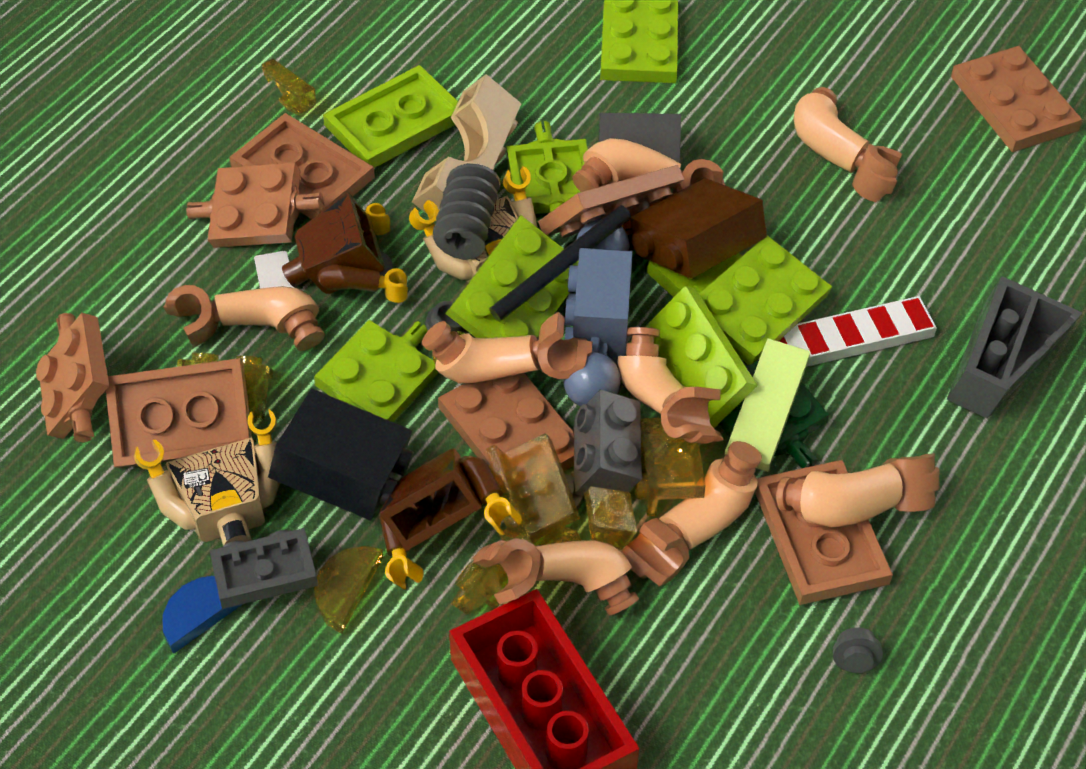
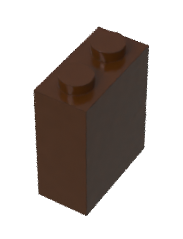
(698, 227)

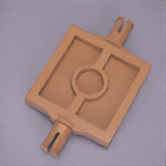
(254, 205)
(73, 377)

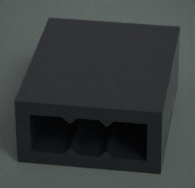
(341, 454)

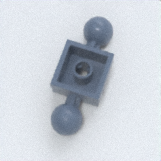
(599, 313)

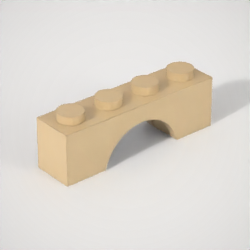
(485, 120)

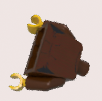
(342, 251)
(432, 501)

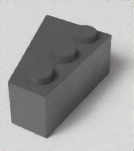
(1007, 344)

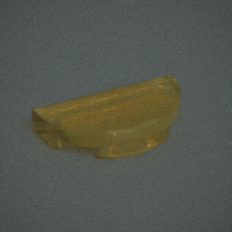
(296, 93)
(344, 582)

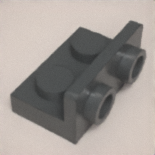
(263, 567)

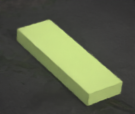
(770, 403)

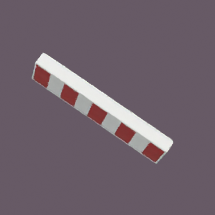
(862, 330)

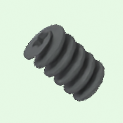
(466, 211)

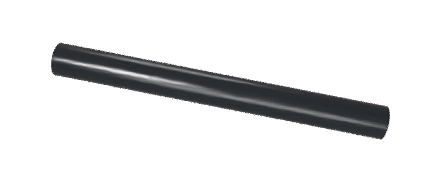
(559, 263)

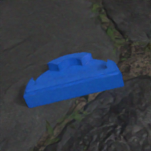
(192, 612)

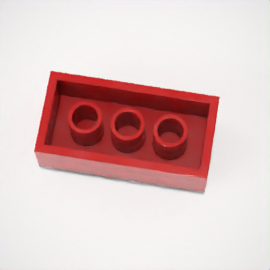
(539, 690)

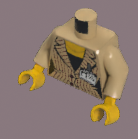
(502, 219)
(217, 489)

